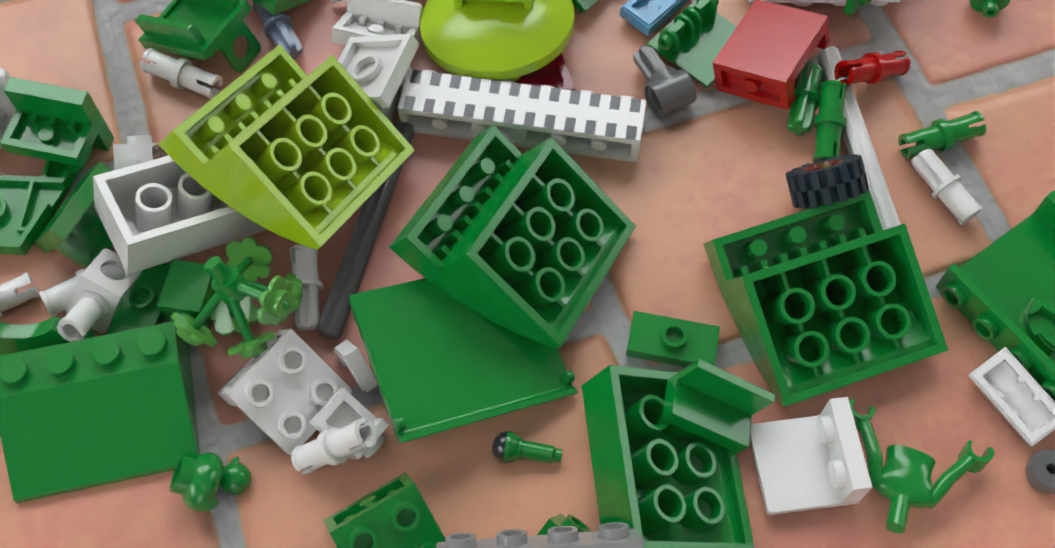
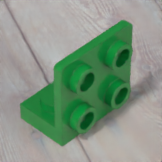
(386, 519)

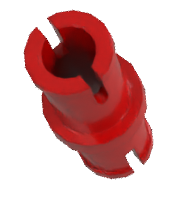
(872, 68)

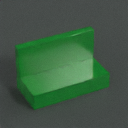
(714, 404)

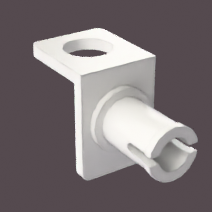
(95, 298)

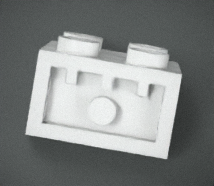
(283, 389)
(810, 461)

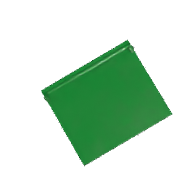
(449, 364)

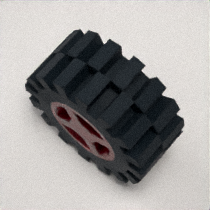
(827, 181)

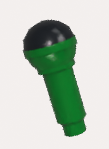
(510, 447)

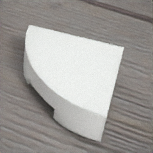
(352, 358)

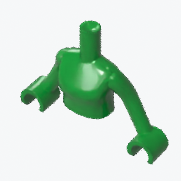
(908, 472)

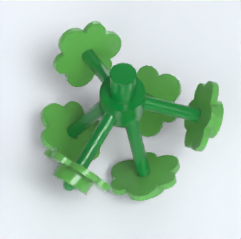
(233, 289)

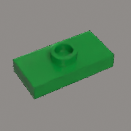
(140, 302)
(671, 340)

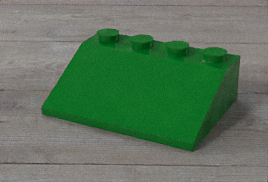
(96, 411)
(657, 474)

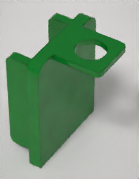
(201, 29)

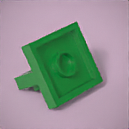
(53, 123)
(76, 225)

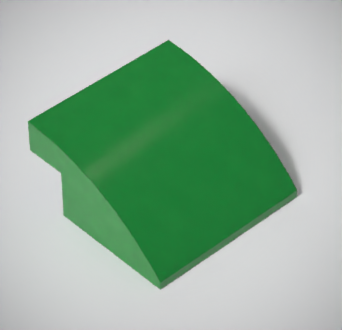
(516, 236)
(826, 298)

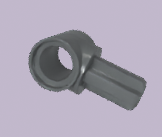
(665, 87)

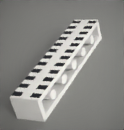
(524, 114)

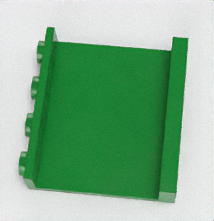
(1000, 283)

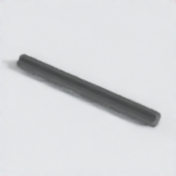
(359, 251)

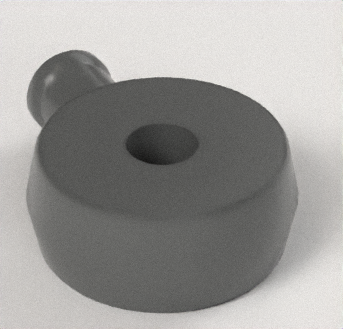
(1037, 472)

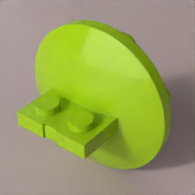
(496, 36)

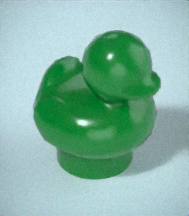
(201, 476)

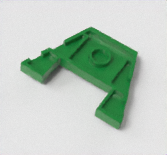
(30, 203)

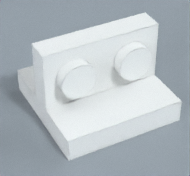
(380, 66)

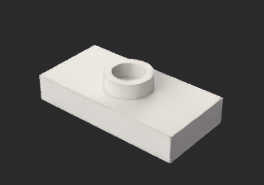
(1016, 396)

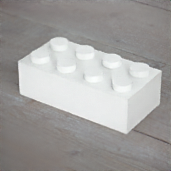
(163, 214)

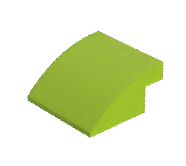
(290, 147)

